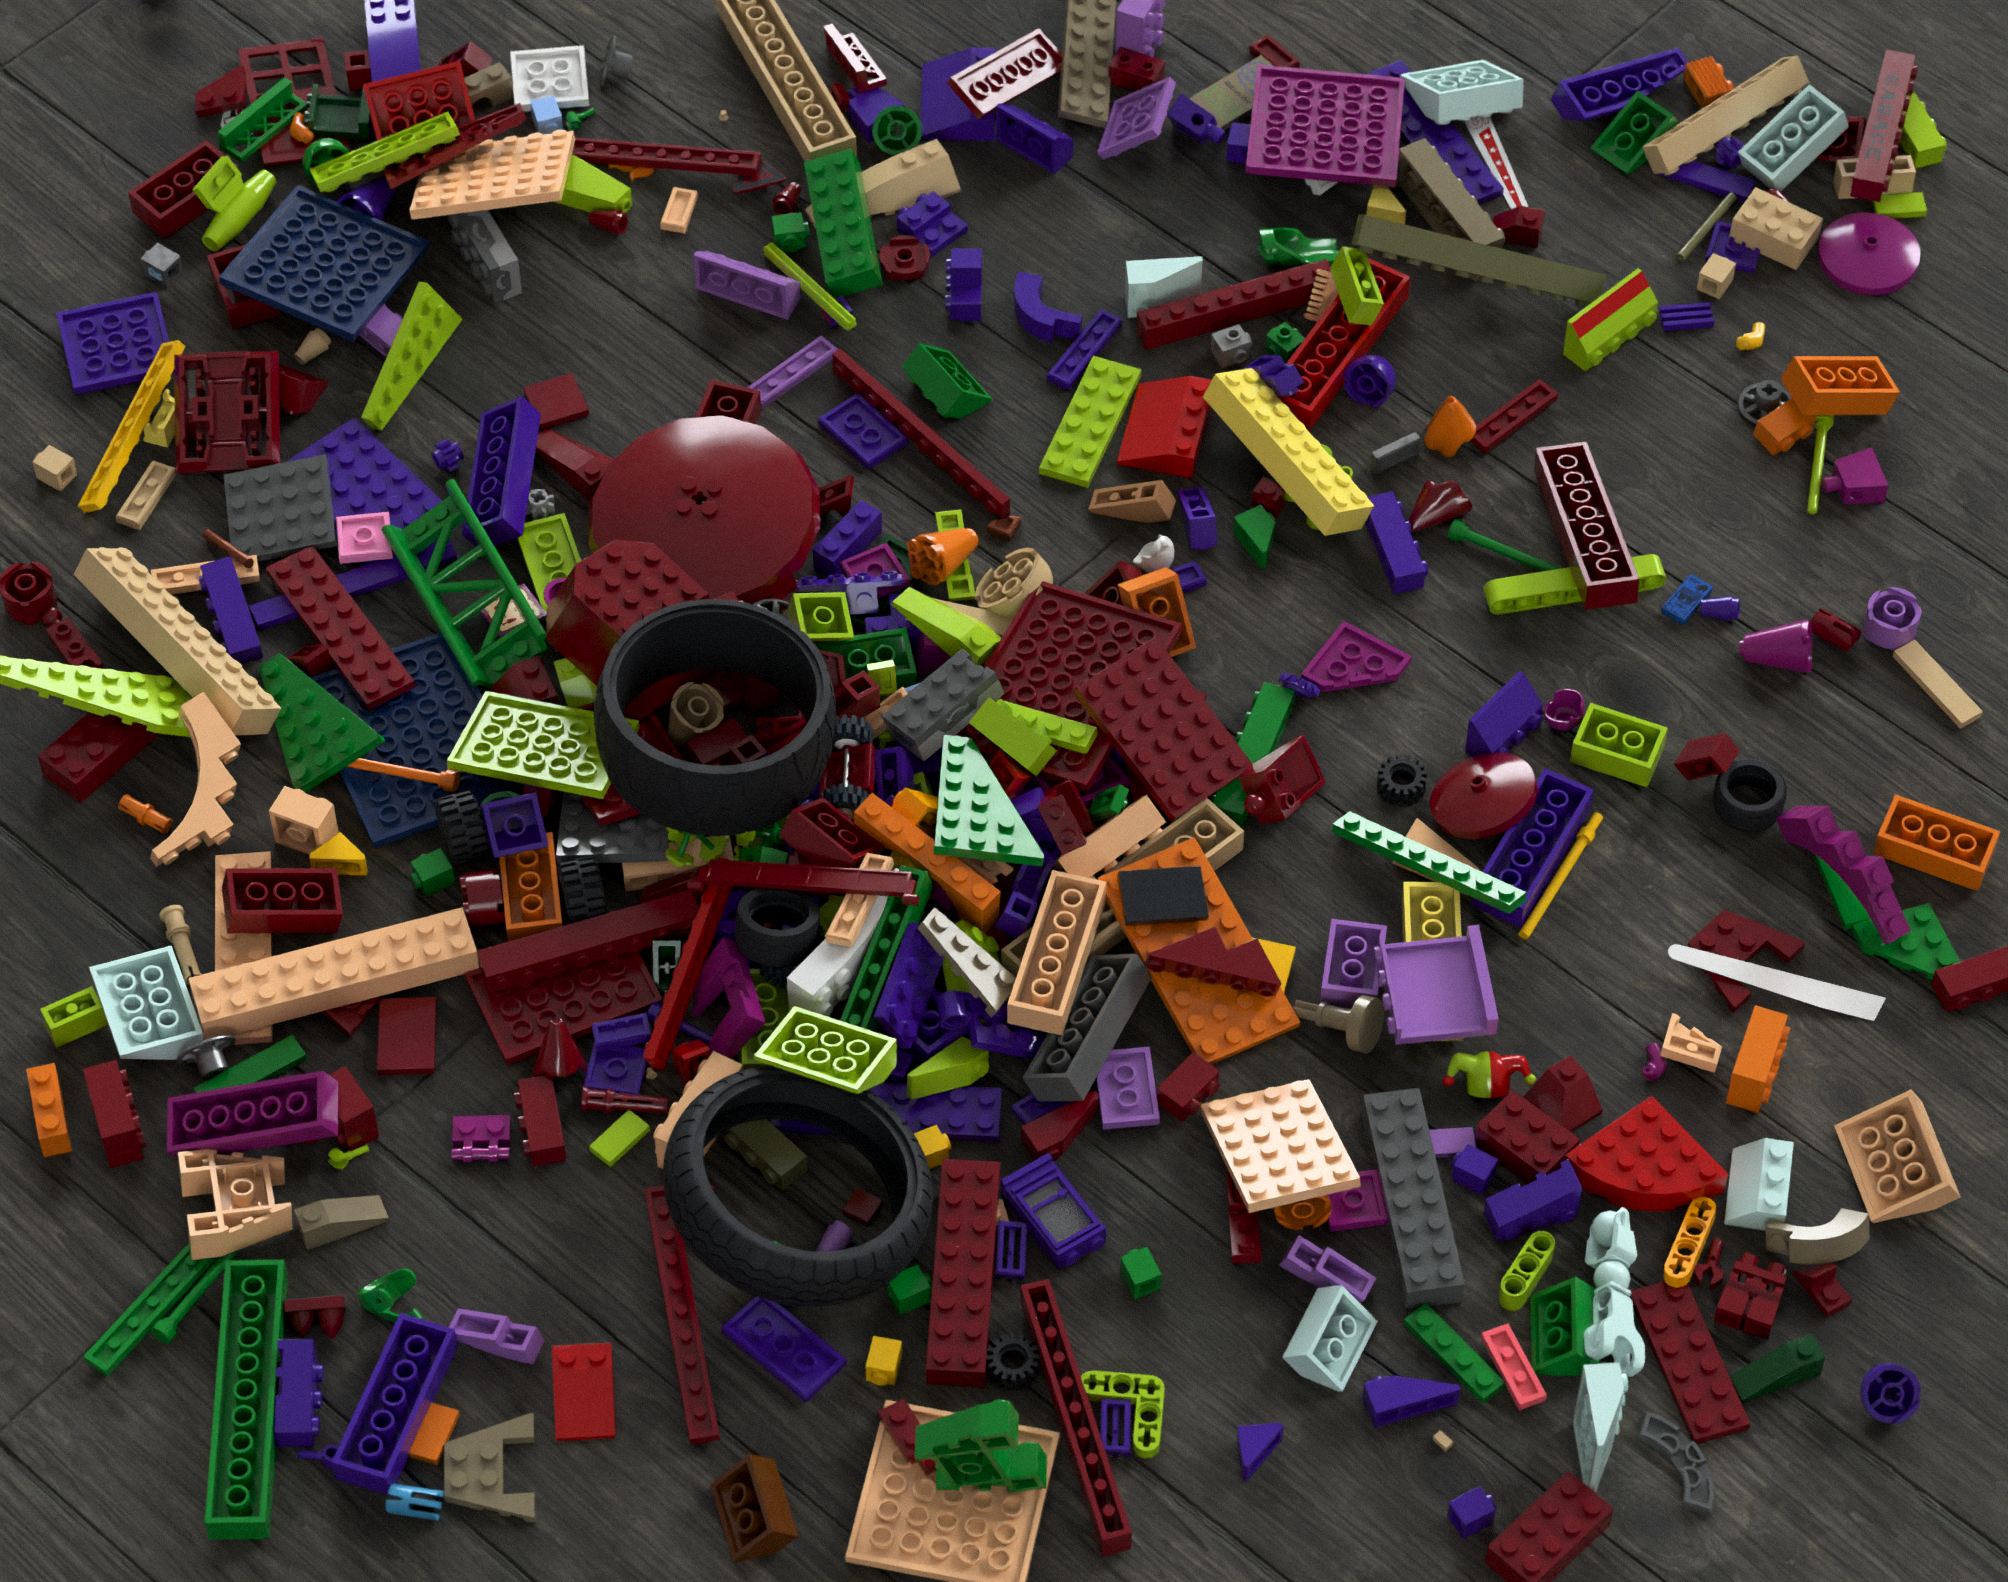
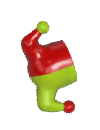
(1488, 1072)

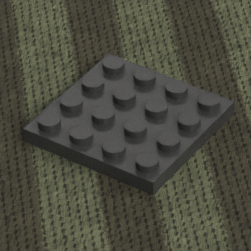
(281, 508)
(621, 841)

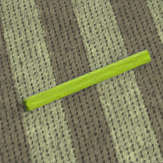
(810, 287)

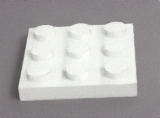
(550, 73)

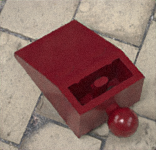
(1281, 781)

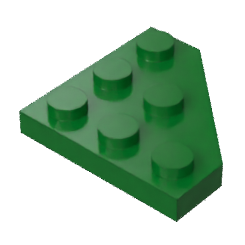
(1921, 949)

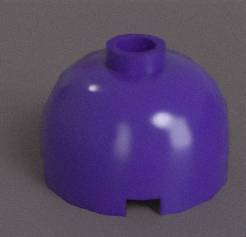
(1370, 380)
(1890, 1393)

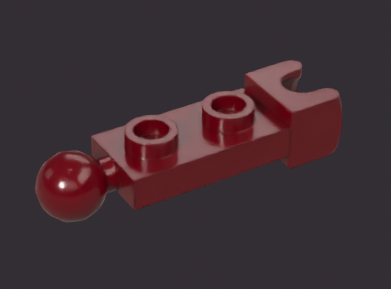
(69, 640)

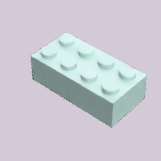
(1793, 139)

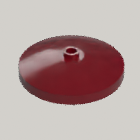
(1483, 796)

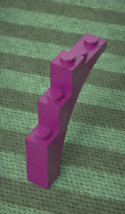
(1865, 875)

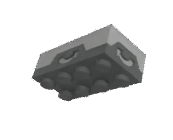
(487, 253)
(941, 704)

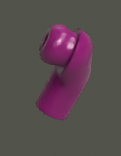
(1656, 1065)

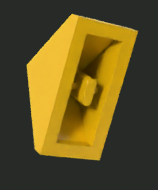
(339, 854)

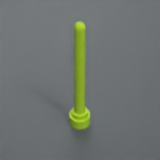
(1822, 424)

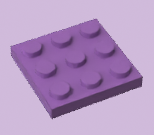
(1136, 118)

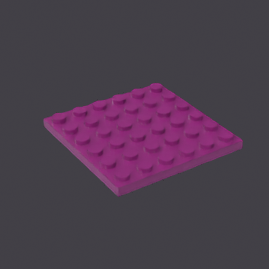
(1325, 126)

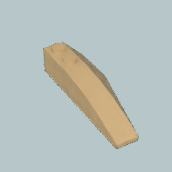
(905, 177)

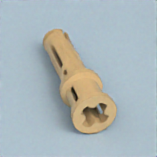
(179, 934)

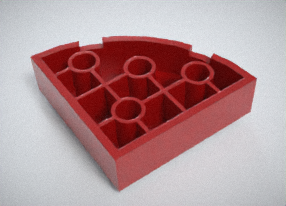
(1646, 1162)

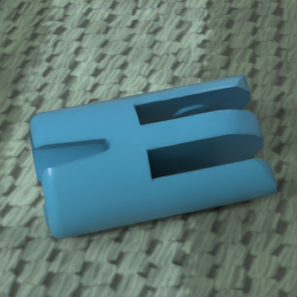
(405, 1506)

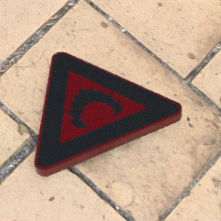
(765, 177)

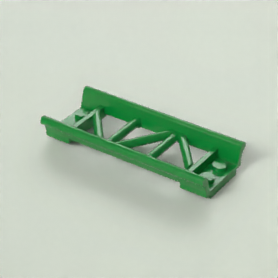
(437, 525)

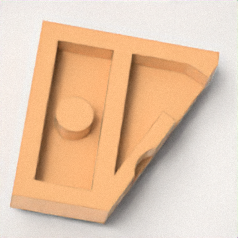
(1690, 1046)

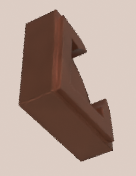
(1005, 527)

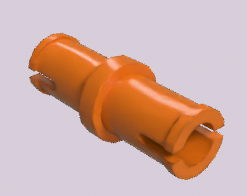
(145, 814)

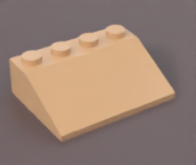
(1897, 1159)

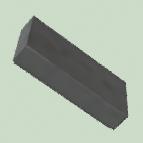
(1395, 453)

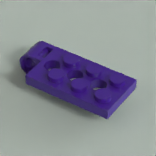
(961, 1008)

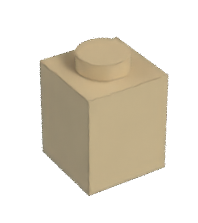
(1716, 276)
(54, 467)

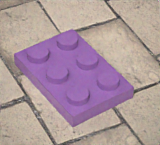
(1127, 1089)

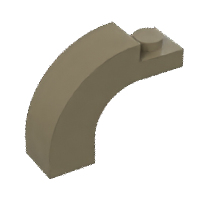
(1821, 1243)

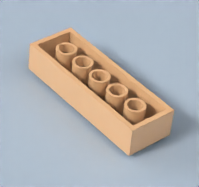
(1056, 952)

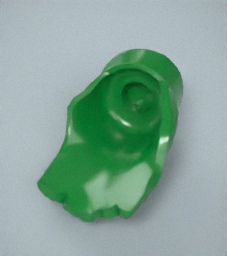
(1293, 249)

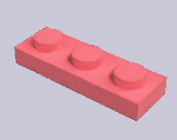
(1513, 1366)

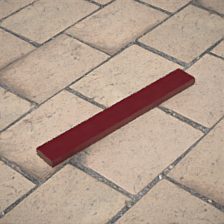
(667, 156)

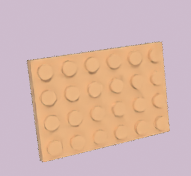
(1279, 1145)

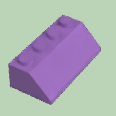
(746, 284)

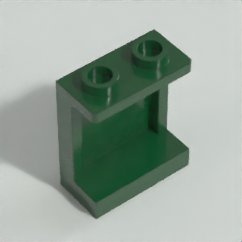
(338, 116)

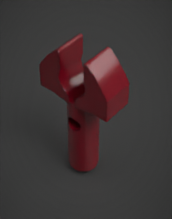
(1711, 1265)

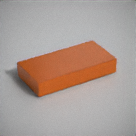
(434, 1433)

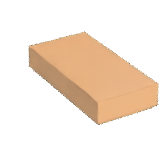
(679, 210)

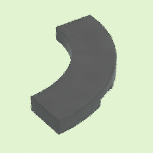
(1685, 1457)

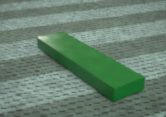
(1845, 902)
(259, 1067)

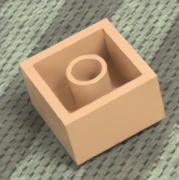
(302, 820)

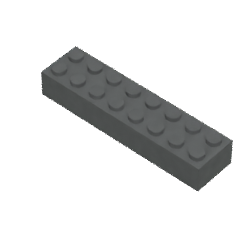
(1413, 1198)

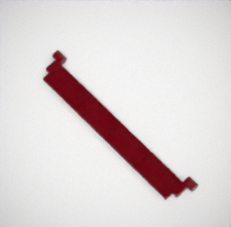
(807, 879)

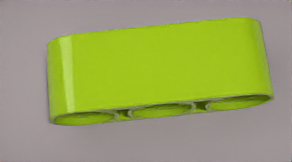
(1522, 1281)

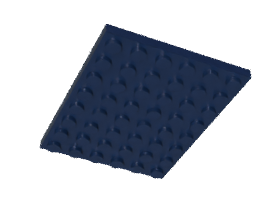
(418, 734)

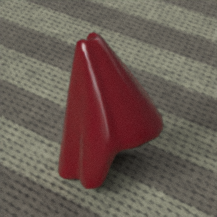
(1438, 504)
(558, 1053)

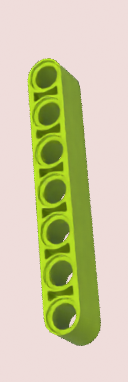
(1558, 587)

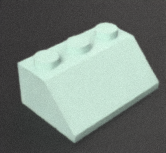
(1759, 1183)
(1330, 1337)

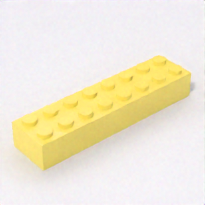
(1288, 451)

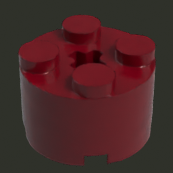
(27, 591)
(483, 898)

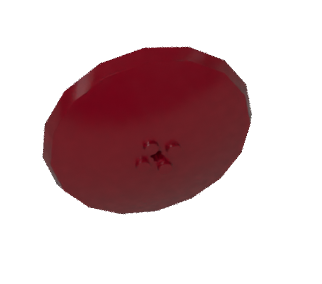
(714, 499)

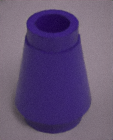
(1721, 608)

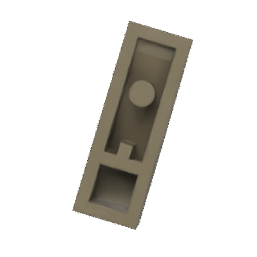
(338, 1218)

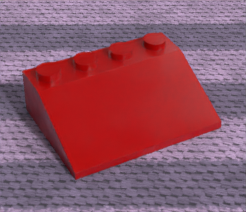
(417, 97)
(1166, 426)

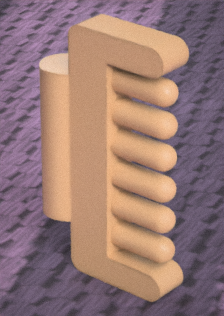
(1327, 295)

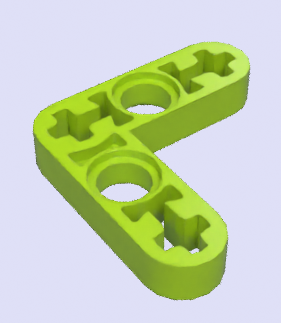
(1142, 1400)

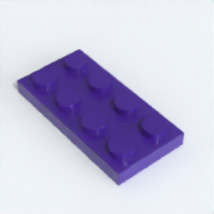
(908, 987)

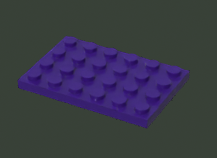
(369, 477)

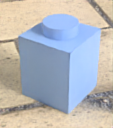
(546, 115)

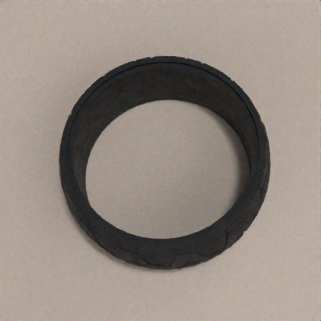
(715, 637)

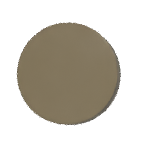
(1361, 1022)

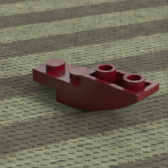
(1243, 1227)

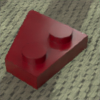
(223, 94)

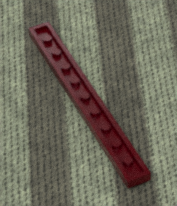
(923, 436)
(682, 1321)

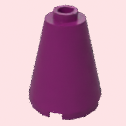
(1780, 647)

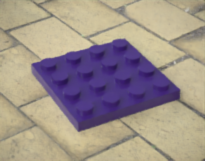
(112, 341)

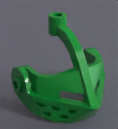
(383, 1292)

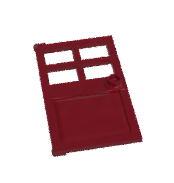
(283, 147)

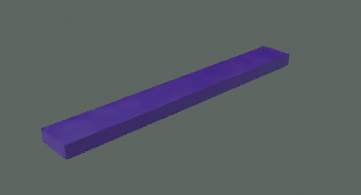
(356, 582)

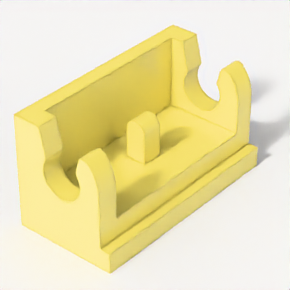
(163, 425)

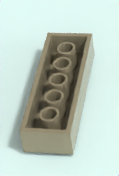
(1443, 197)

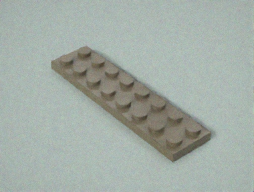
(1086, 61)

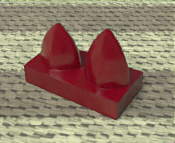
(328, 1309)

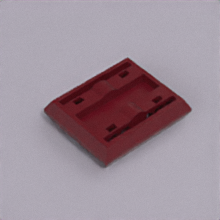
(227, 411)

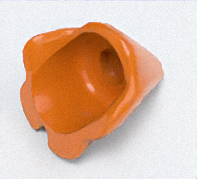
(1449, 428)

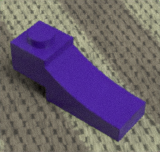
(1277, 375)

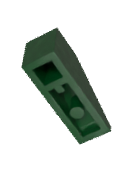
(1780, 1368)

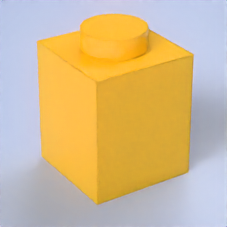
(934, 1145)
(883, 1361)

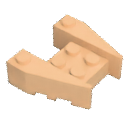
(241, 1200)

